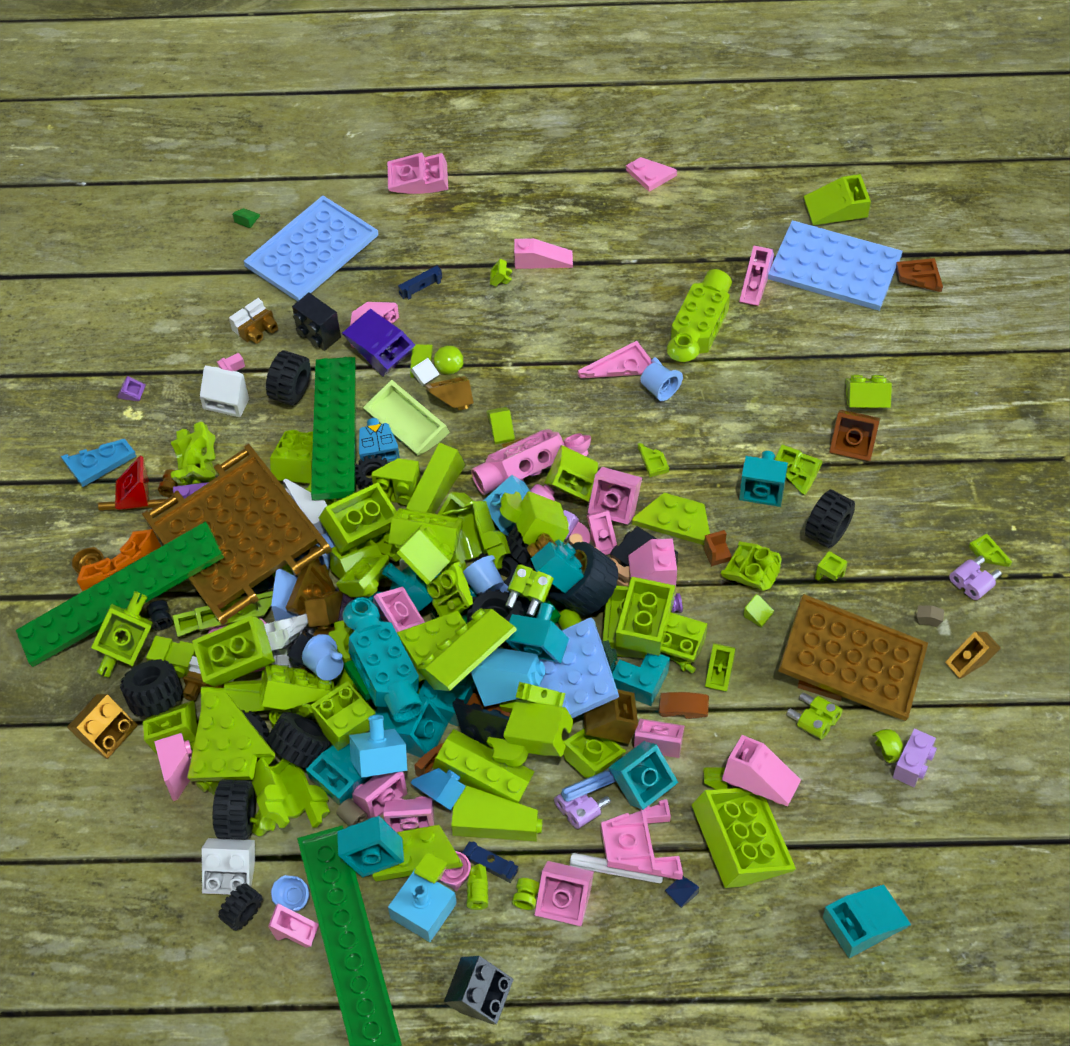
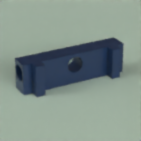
(420, 282)
(499, 867)

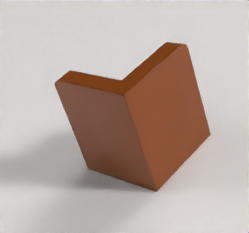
(716, 548)

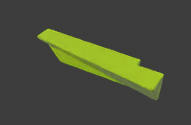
(204, 618)
(244, 694)

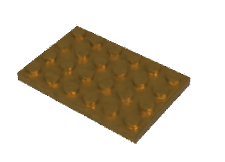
(853, 657)

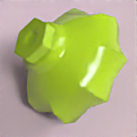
(262, 825)

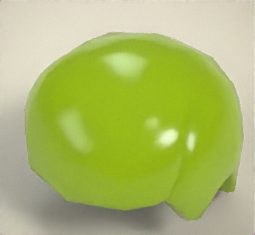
(448, 360)
(891, 745)

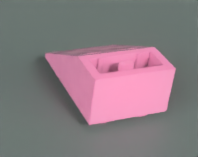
(760, 772)

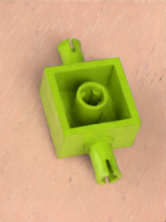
(127, 647)

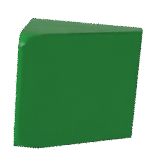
(245, 217)

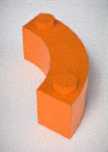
(135, 548)

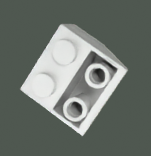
(223, 391)
(227, 864)

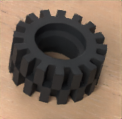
(365, 467)
(240, 906)

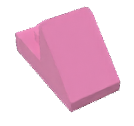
(602, 531)
(293, 926)

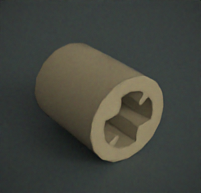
(351, 813)

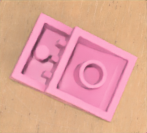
(418, 174)

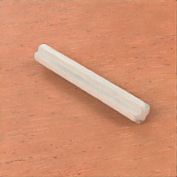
(600, 865)

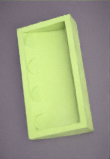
(406, 418)

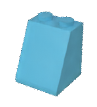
(502, 671)

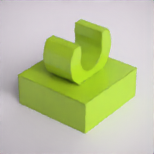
(500, 273)

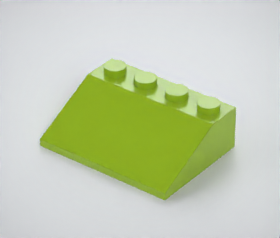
(742, 836)

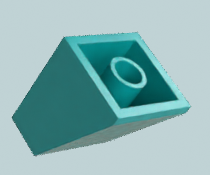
(422, 731)

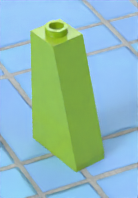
(437, 479)
(493, 817)

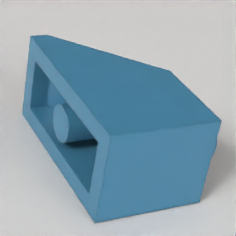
(440, 786)

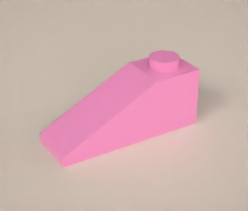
(539, 254)
(756, 275)

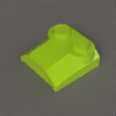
(363, 576)
(591, 754)

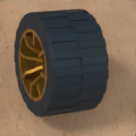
(596, 585)

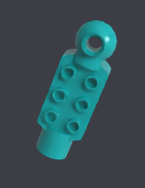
(382, 661)

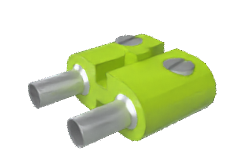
(530, 585)
(818, 718)

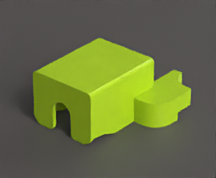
(535, 516)
(477, 535)
(531, 729)
(286, 793)

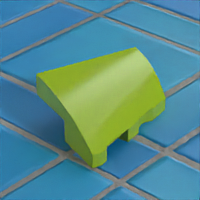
(801, 467)

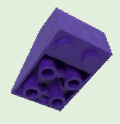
(378, 341)

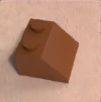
(854, 435)

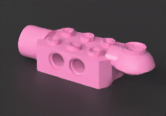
(525, 458)

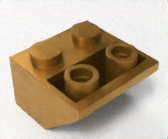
(614, 719)
(102, 725)

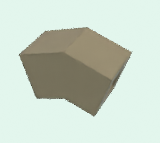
(930, 615)

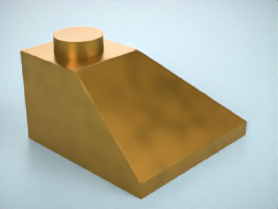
(453, 391)

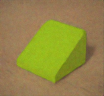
(758, 611)
(431, 868)

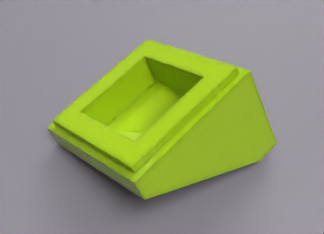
(713, 777)

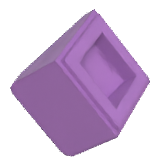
(131, 389)

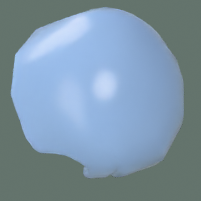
(290, 892)

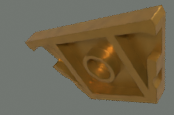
(311, 582)

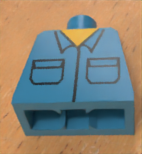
(377, 440)

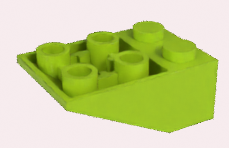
(839, 201)
(293, 457)
(291, 688)

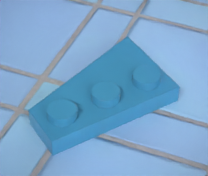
(98, 462)

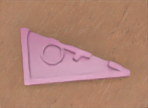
(623, 362)

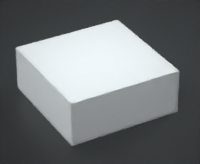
(424, 372)

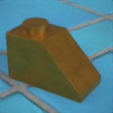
(323, 609)
(973, 654)

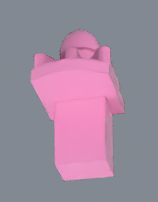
(231, 363)

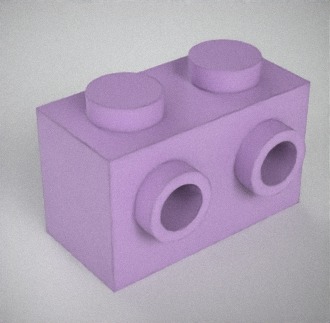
(914, 757)

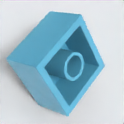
(493, 501)
(378, 750)
(422, 906)

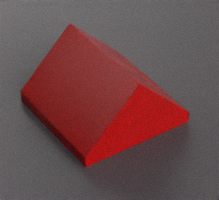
(132, 486)

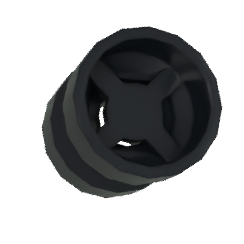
(159, 615)

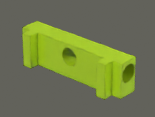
(539, 694)

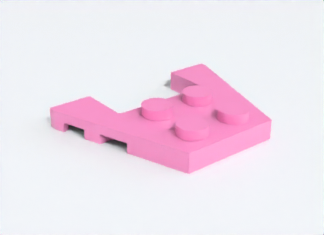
(629, 843)

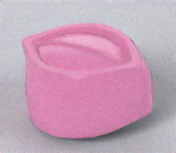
(457, 876)

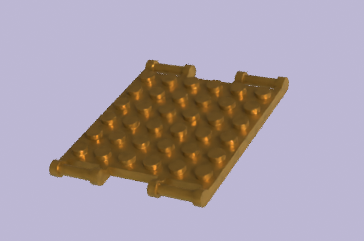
(252, 523)

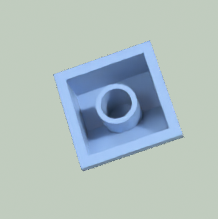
(282, 591)

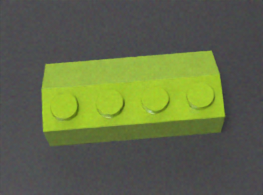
(465, 649)
(478, 768)

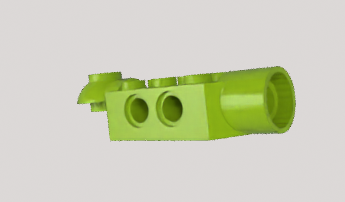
(700, 317)

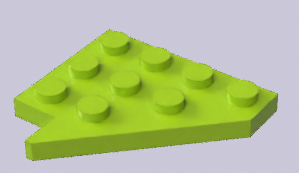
(225, 742)

